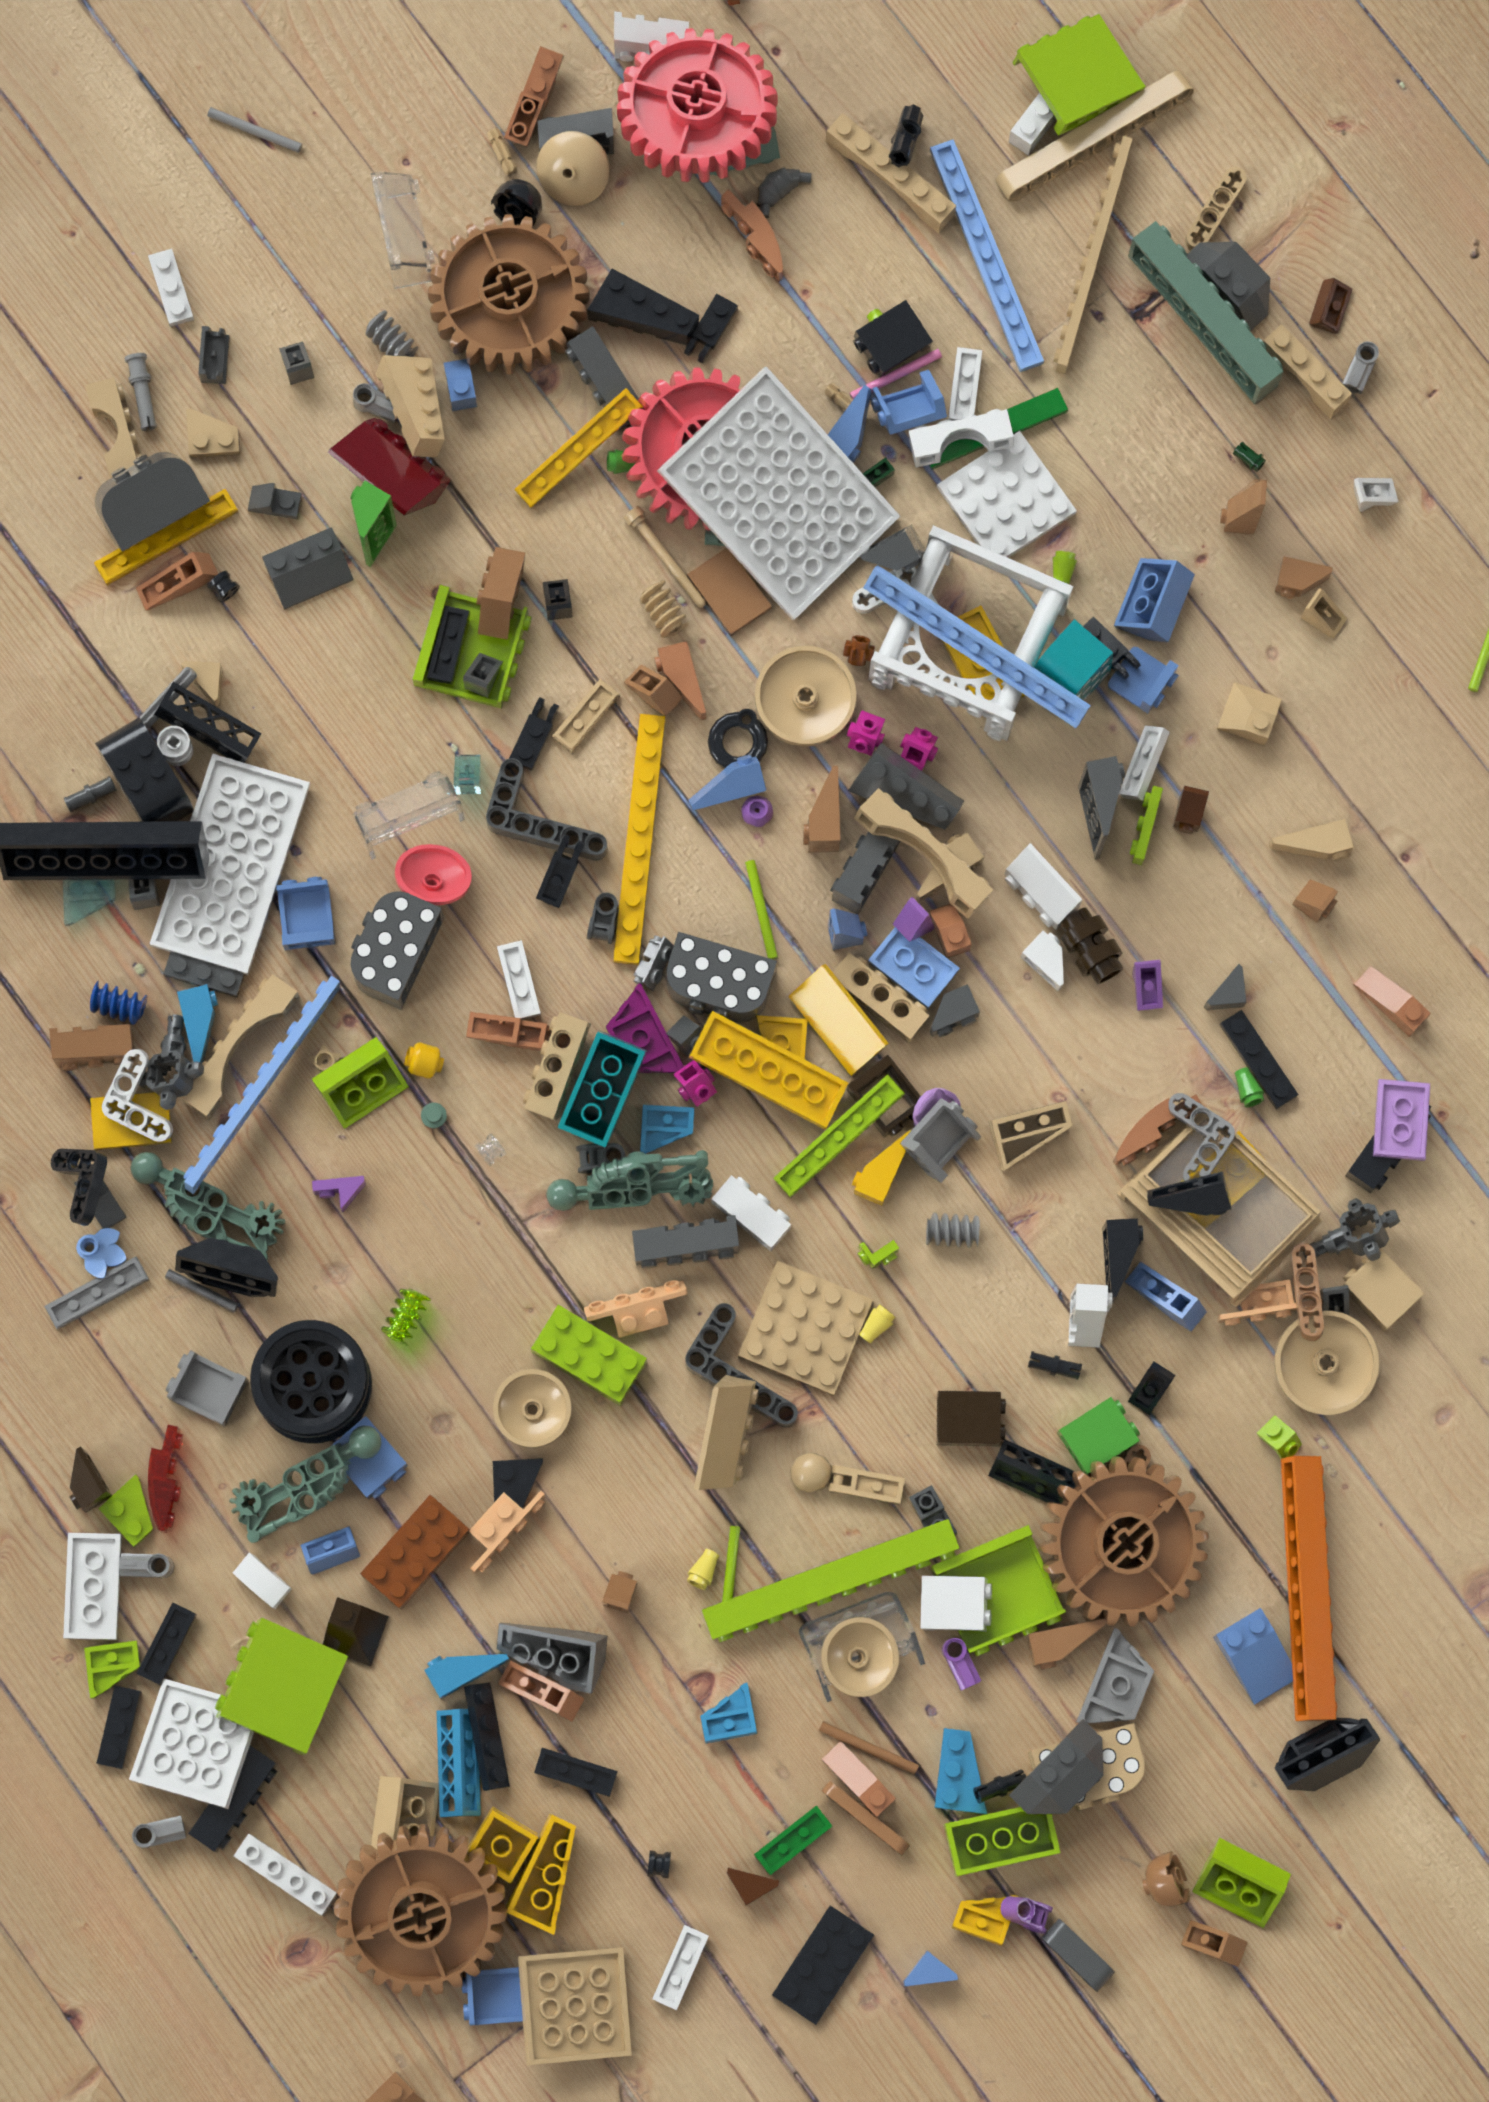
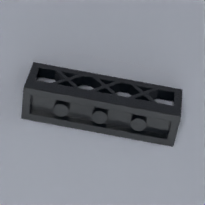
(205, 732)
(1020, 1474)

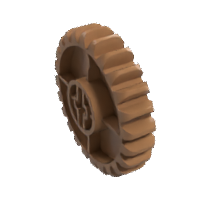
(474, 285)
(1156, 1516)
(401, 1939)

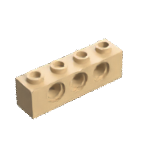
(905, 1027)
(560, 1080)

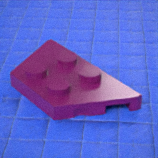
(640, 1026)

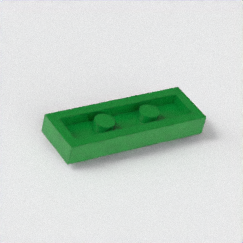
(793, 1840)

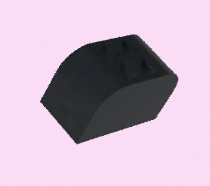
(144, 774)

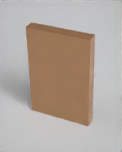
(729, 591)

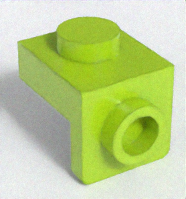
(883, 1255)
(1280, 1437)

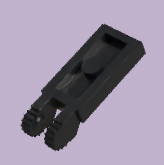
(712, 326)
(1111, 642)
(534, 735)
(559, 874)

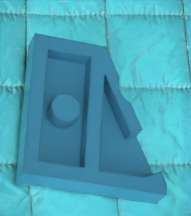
(664, 1125)
(730, 1718)

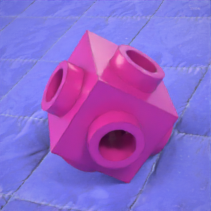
(865, 738)
(919, 747)
(695, 1083)

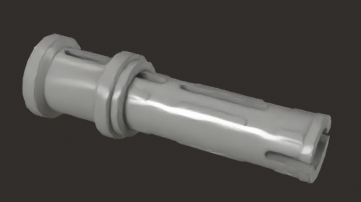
(139, 379)

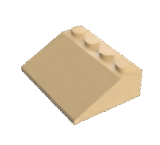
(725, 1433)

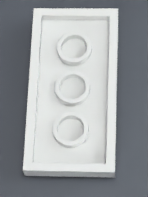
(92, 1586)

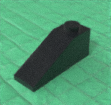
(1198, 1195)

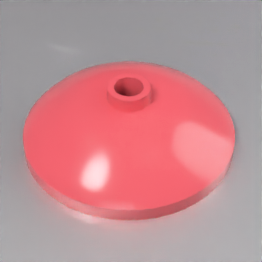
(433, 874)

